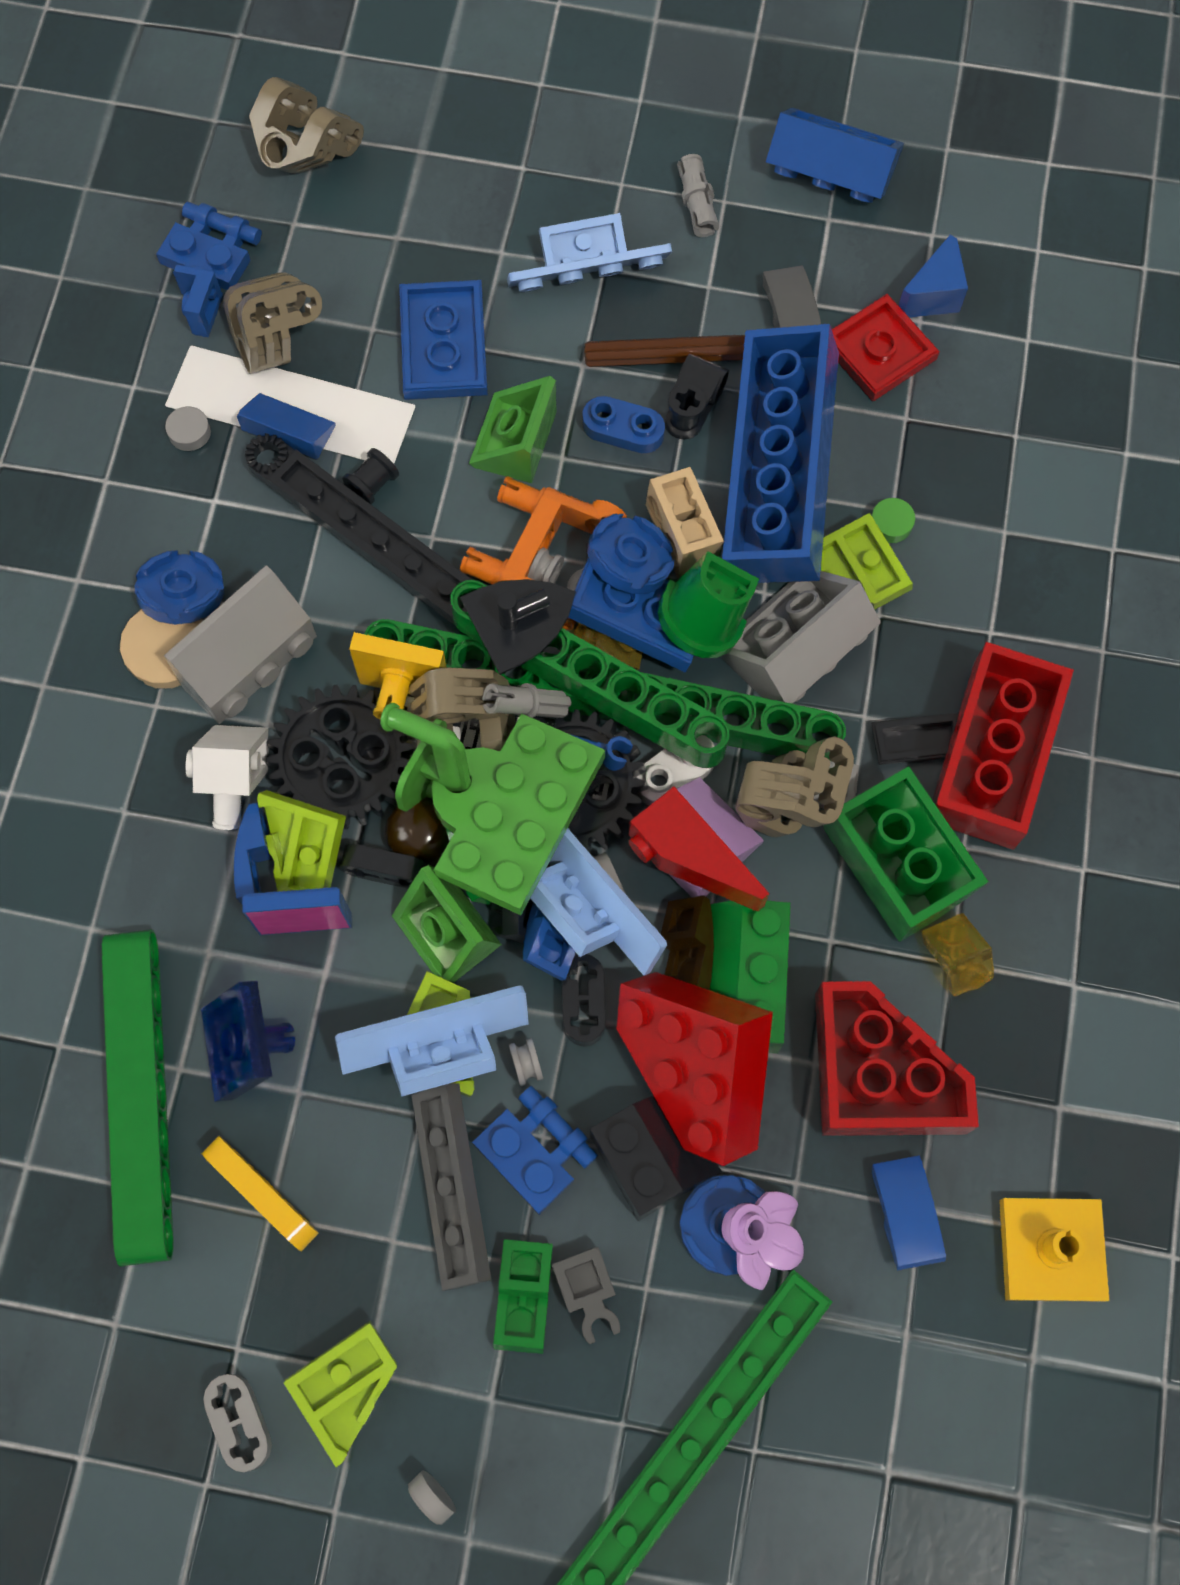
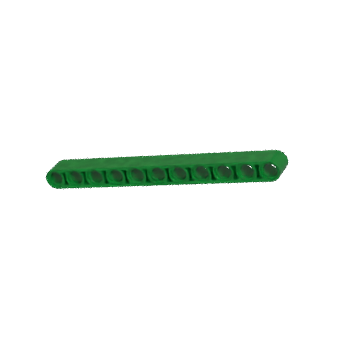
(755, 710)

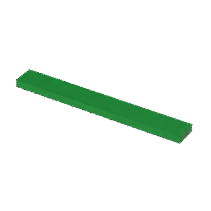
(699, 1436)

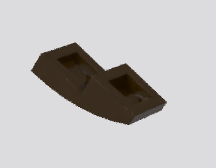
(690, 940)

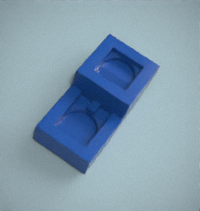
(250, 849)
(546, 946)
(909, 1213)

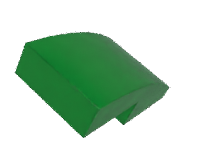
(523, 1296)

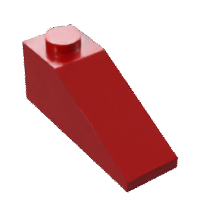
(689, 849)

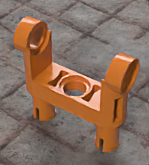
(547, 512)

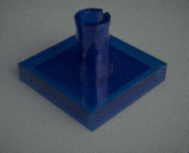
(240, 1041)

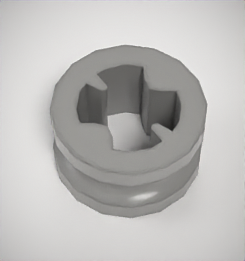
(546, 567)
(526, 1061)

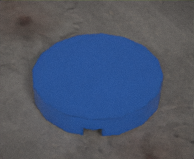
(630, 554)
(179, 587)
(703, 1220)

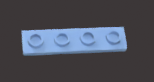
(585, 248)
(592, 908)
(435, 1043)

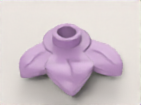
(769, 1239)

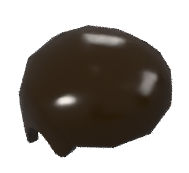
(417, 832)

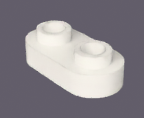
(674, 769)

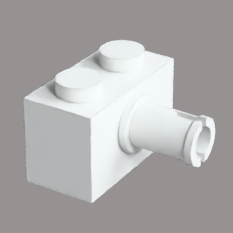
(228, 765)

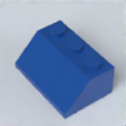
(833, 154)

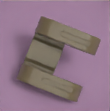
(324, 134)
(266, 314)
(457, 697)
(789, 790)

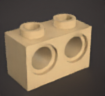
(684, 517)

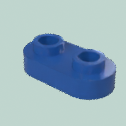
(621, 426)

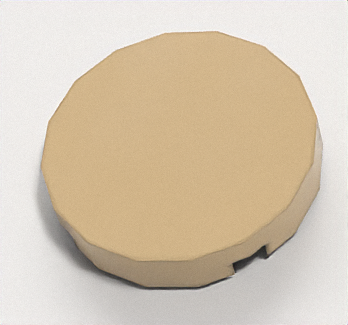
(144, 647)

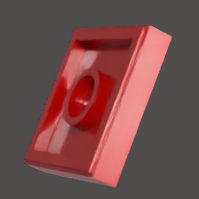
(882, 347)

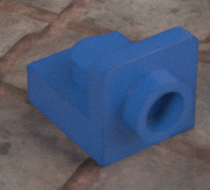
(200, 298)

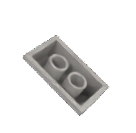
(802, 635)
(241, 646)

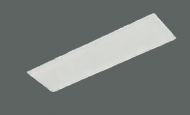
(223, 386)

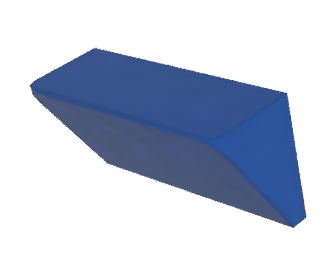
(293, 425)

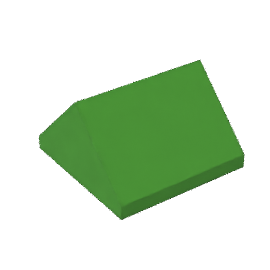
(516, 430)
(444, 926)

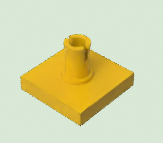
(391, 666)
(1053, 1250)

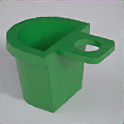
(707, 607)

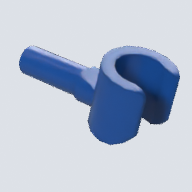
(617, 743)

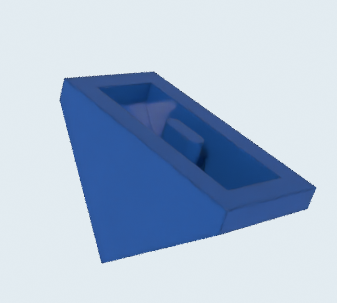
(938, 284)

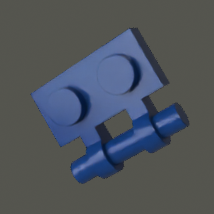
(196, 248)
(524, 1160)

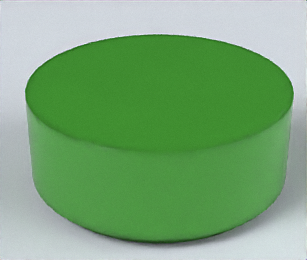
(894, 519)

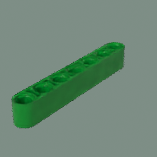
(613, 678)
(137, 1099)

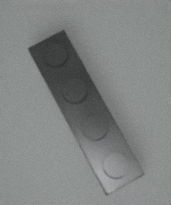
(451, 1187)

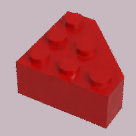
(700, 1060)
(885, 1070)

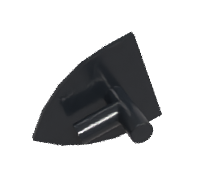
(518, 618)

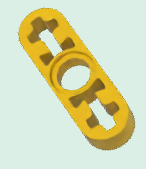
(260, 1193)

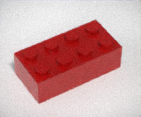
(1001, 744)

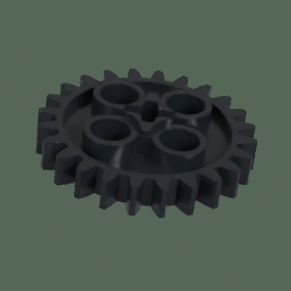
(315, 782)
(600, 818)

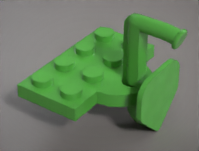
(499, 804)

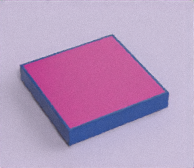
(297, 911)

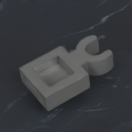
(585, 1286)

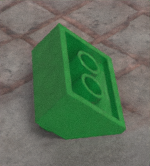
(904, 854)
(753, 958)

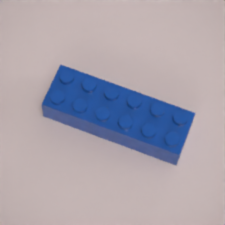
(782, 453)

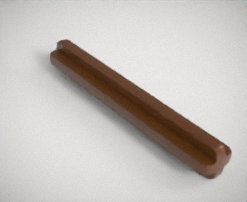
(663, 350)

